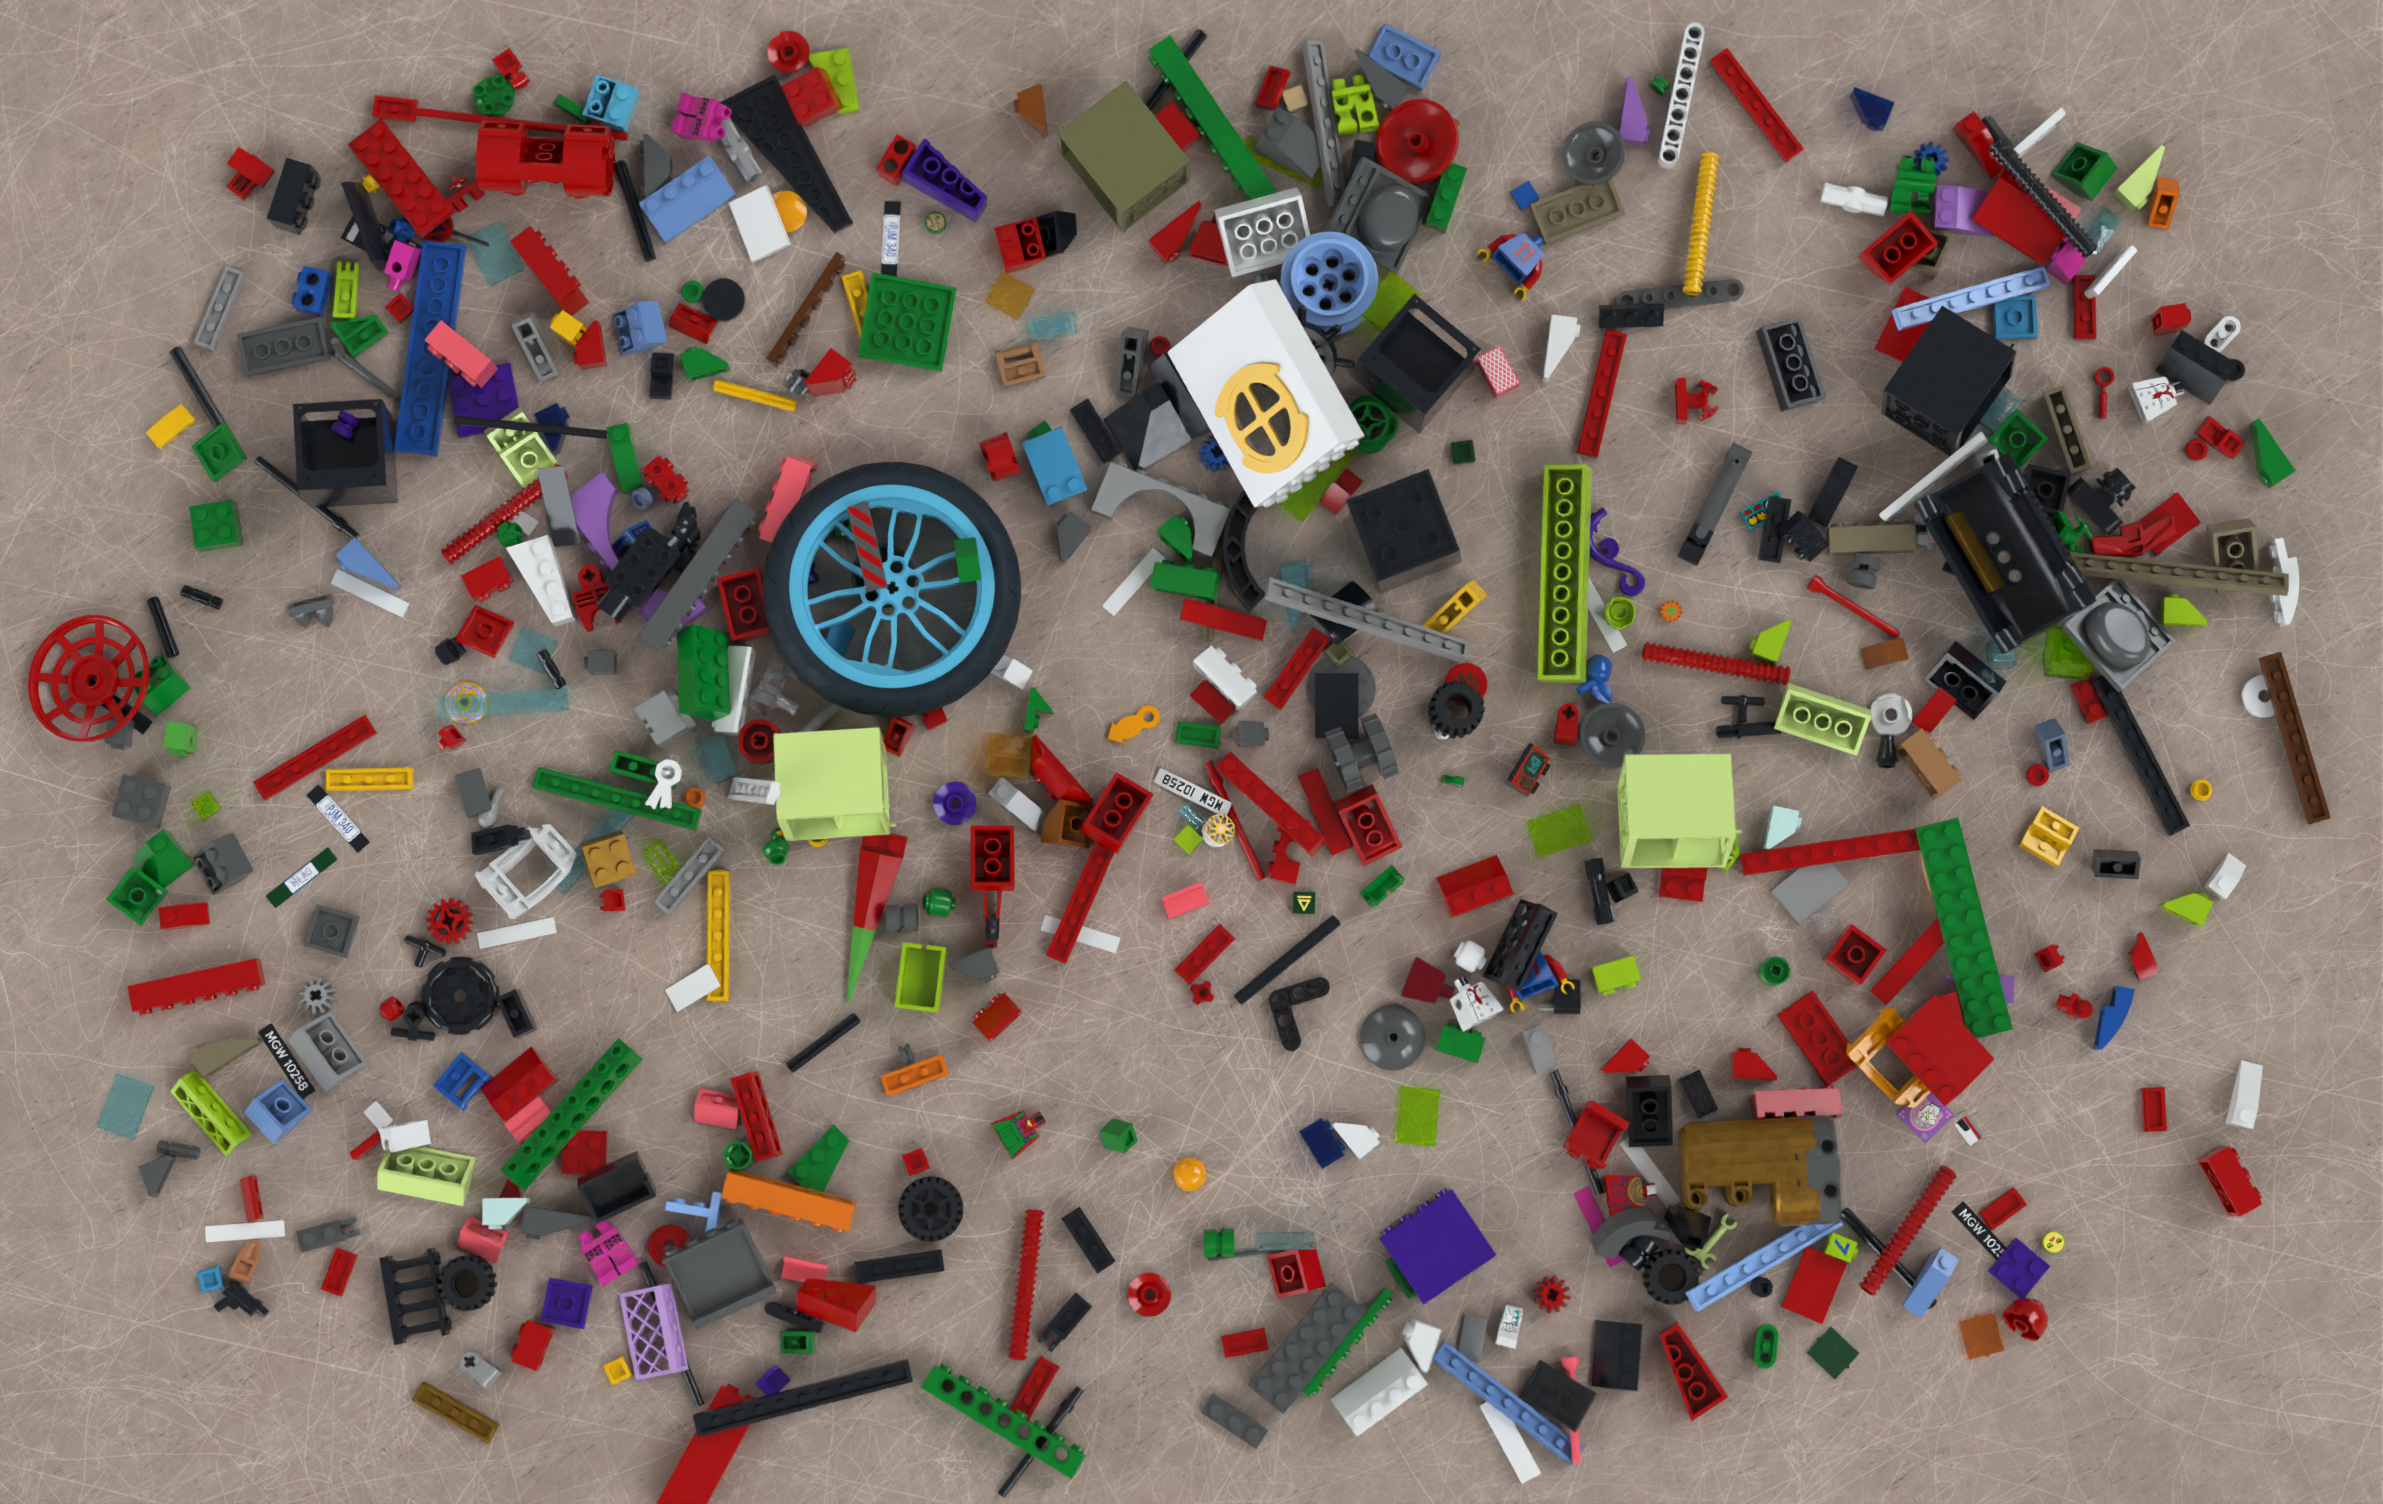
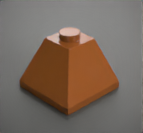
(1032, 108)
(1065, 823)

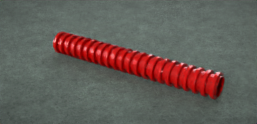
(492, 522)
(1716, 663)
(1907, 1230)
(1025, 1284)

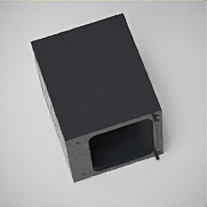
(1415, 367)
(1948, 382)
(342, 470)
(1404, 530)

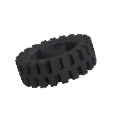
(913, 1214)

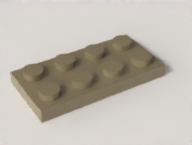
(1576, 210)

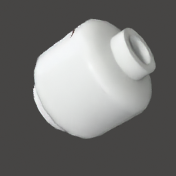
(1470, 956)

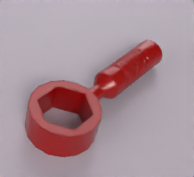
(2102, 408)

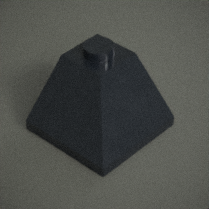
(1057, 231)

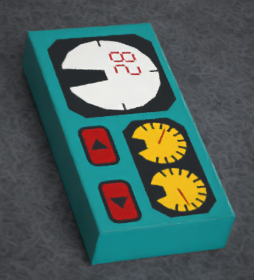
(1755, 514)

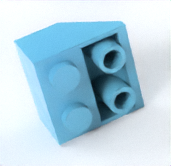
(611, 103)

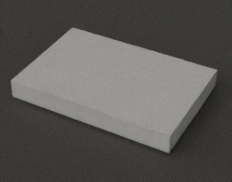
(1808, 890)

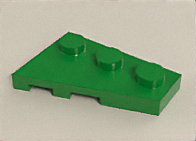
(819, 1162)

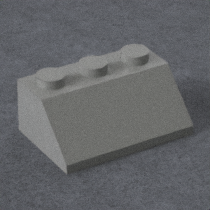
(327, 1051)

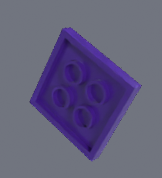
(491, 401)

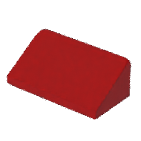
(692, 323)
(251, 1198)

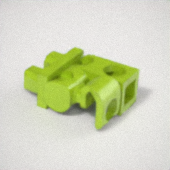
(1354, 99)

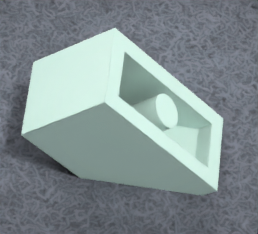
(1780, 825)
(501, 1210)

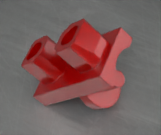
(456, 198)
(2074, 1006)

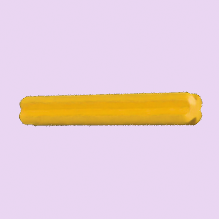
(755, 395)

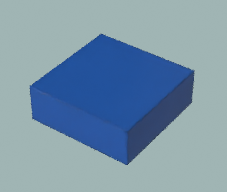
(1524, 195)

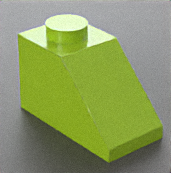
(2179, 612)
(1770, 642)
(2191, 907)

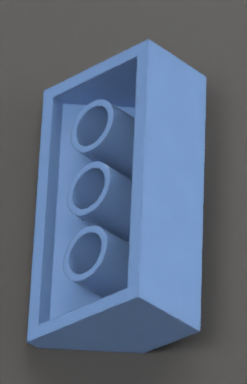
(687, 199)

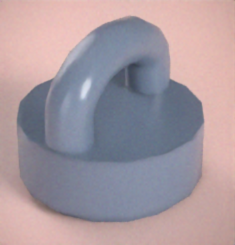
(643, 498)

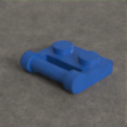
(456, 1077)

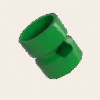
(1774, 971)
(738, 1155)
(1219, 1242)

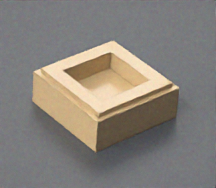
(1295, 99)

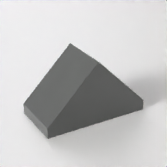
(156, 1173)

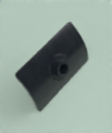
(1352, 594)

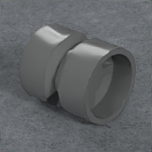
(1862, 578)
(901, 917)

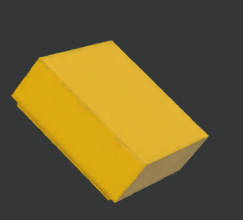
(617, 1370)

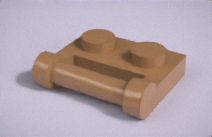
(1023, 370)

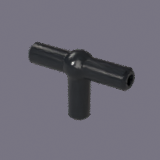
(1742, 702)
(424, 947)

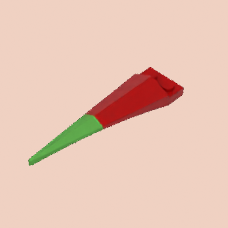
(877, 870)

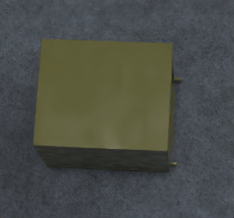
(1124, 156)

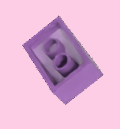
(1954, 209)

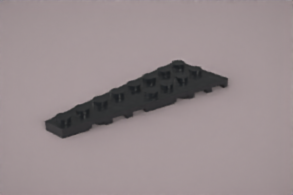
(772, 127)

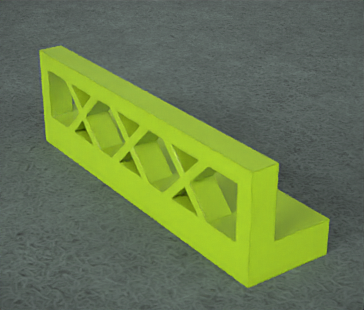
(212, 1109)

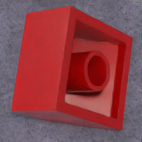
(996, 1016)
(1296, 1271)

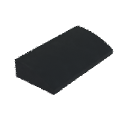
(367, 223)
(1790, 364)

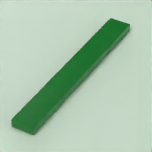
(615, 798)

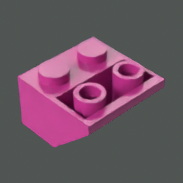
(2065, 262)

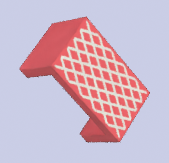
(1497, 372)

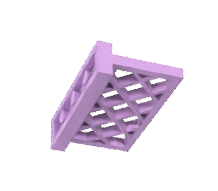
(670, 1331)

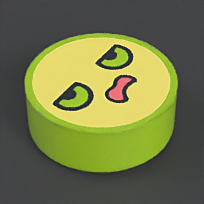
(2053, 1242)

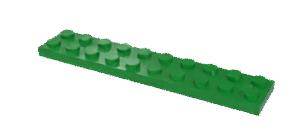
(1963, 928)

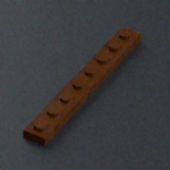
(2294, 738)

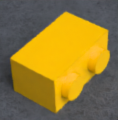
(567, 328)

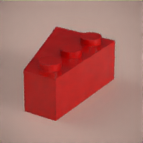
(837, 1301)

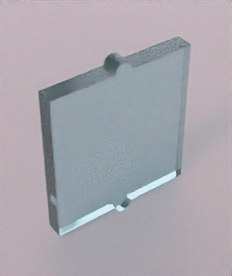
(528, 646)

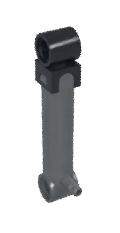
(1714, 504)

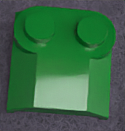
(2018, 437)
(136, 894)

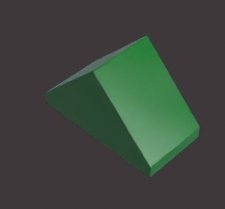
(967, 560)
(798, 1342)

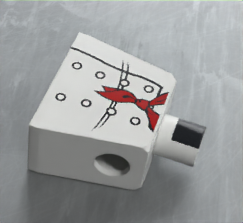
(2154, 397)
(1473, 1004)

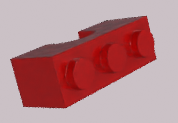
(1283, 868)

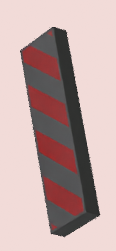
(867, 547)

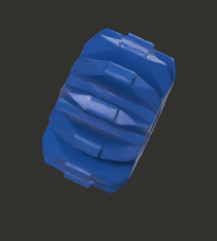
(1935, 153)
(1209, 457)

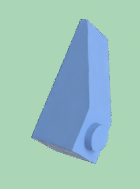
(362, 562)
(1930, 1281)

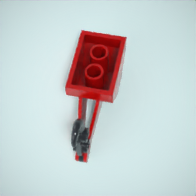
(992, 869)

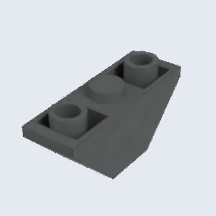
(656, 166)

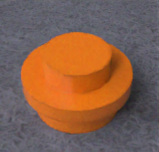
(694, 797)

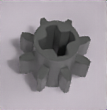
(797, 381)

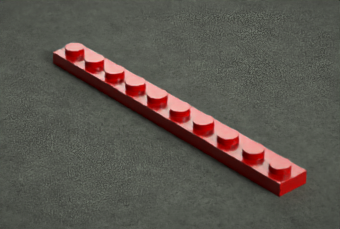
(1829, 852)

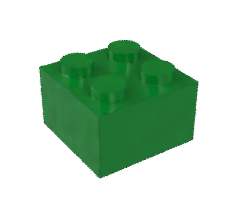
(216, 525)

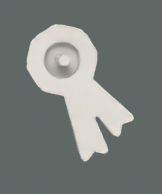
(668, 774)

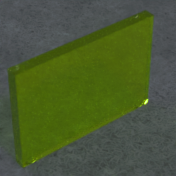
(1388, 301)
(1559, 831)
(1418, 1116)

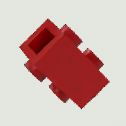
(671, 486)

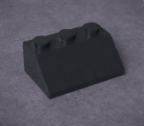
(2196, 367)
(1965, 679)
(1616, 1355)

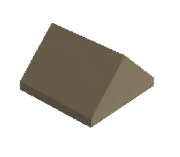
(1933, 260)

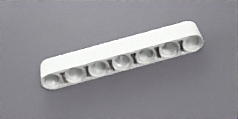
(1685, 86)

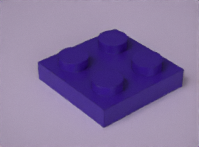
(2018, 1268)
(566, 1303)

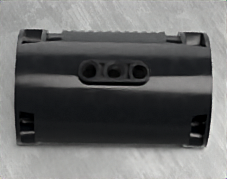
(2003, 503)

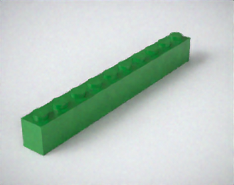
(1209, 120)

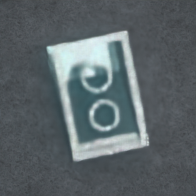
(1298, 574)

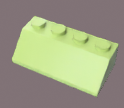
(1822, 719)
(427, 1174)

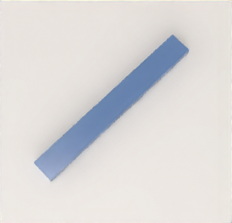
(1504, 1401)

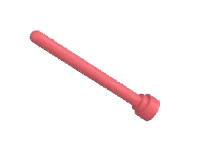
(1570, 1366)

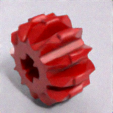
(1558, 1297)

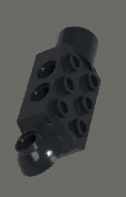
(645, 568)

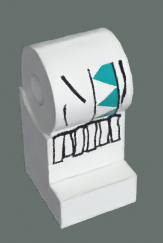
(1509, 1326)

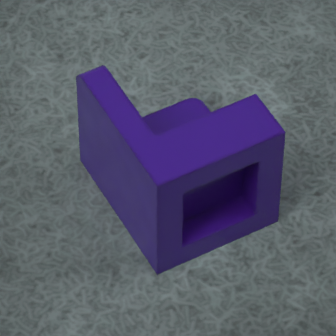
(773, 1381)

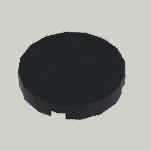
(723, 299)

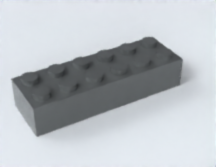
(1307, 1348)

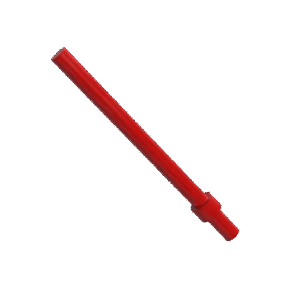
(1217, 782)

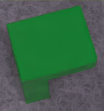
(1118, 1135)

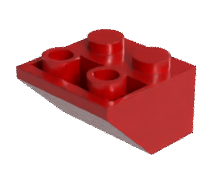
(1020, 244)

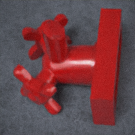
(1693, 400)

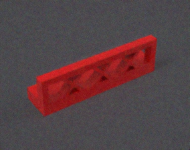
(756, 1116)

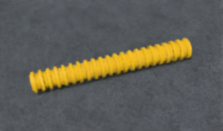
(1700, 224)

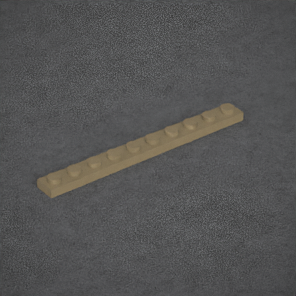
(2182, 574)

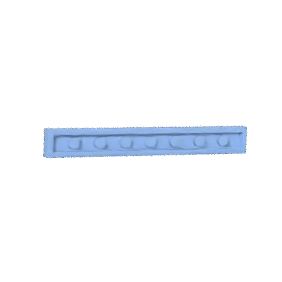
(1972, 297)
(1756, 1263)

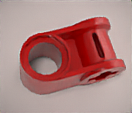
(1566, 729)

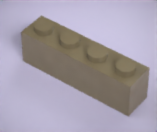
(2069, 429)
(1871, 539)

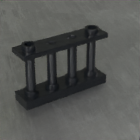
(394, 1289)

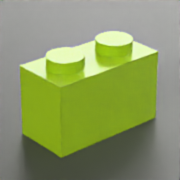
(1616, 974)

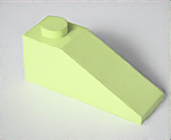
(2140, 183)

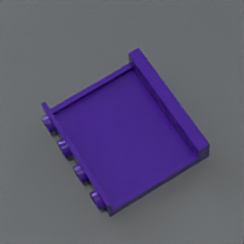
(1436, 1245)

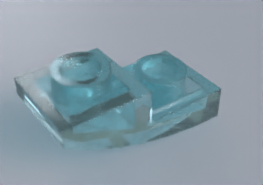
(1052, 325)

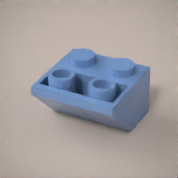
(639, 327)

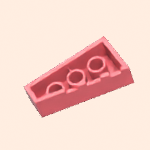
(788, 491)

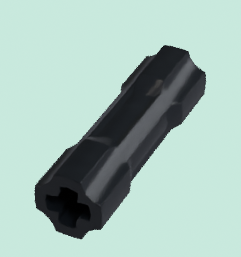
(1596, 875)

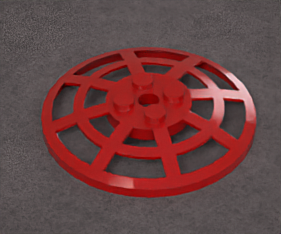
(80, 676)

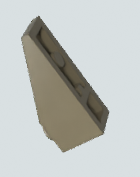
(216, 1055)

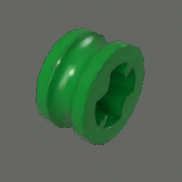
(1659, 85)

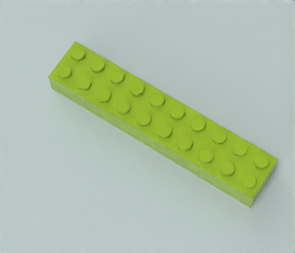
(1564, 573)

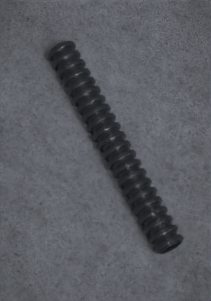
(2043, 197)

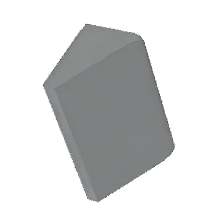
(1472, 1337)

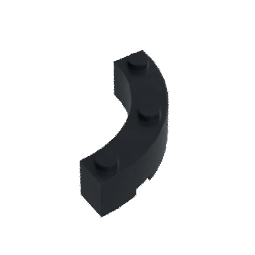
(1234, 555)

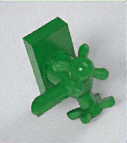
(2067, 533)

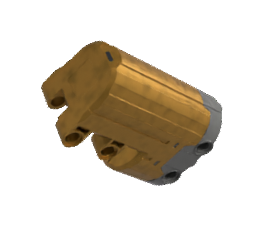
(1787, 1153)

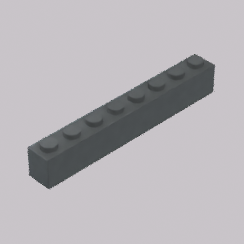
(696, 576)

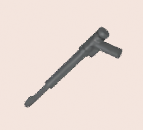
(340, 353)

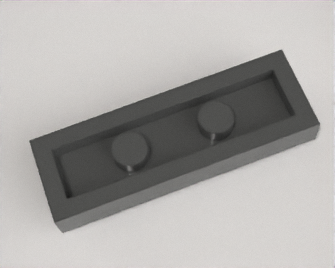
(1234, 1421)

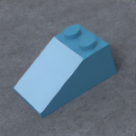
(1054, 466)

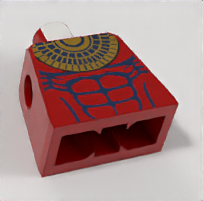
(1626, 1192)

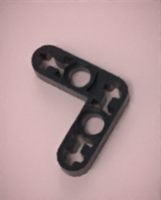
(1290, 1001)

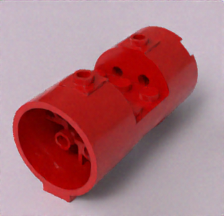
(511, 159)

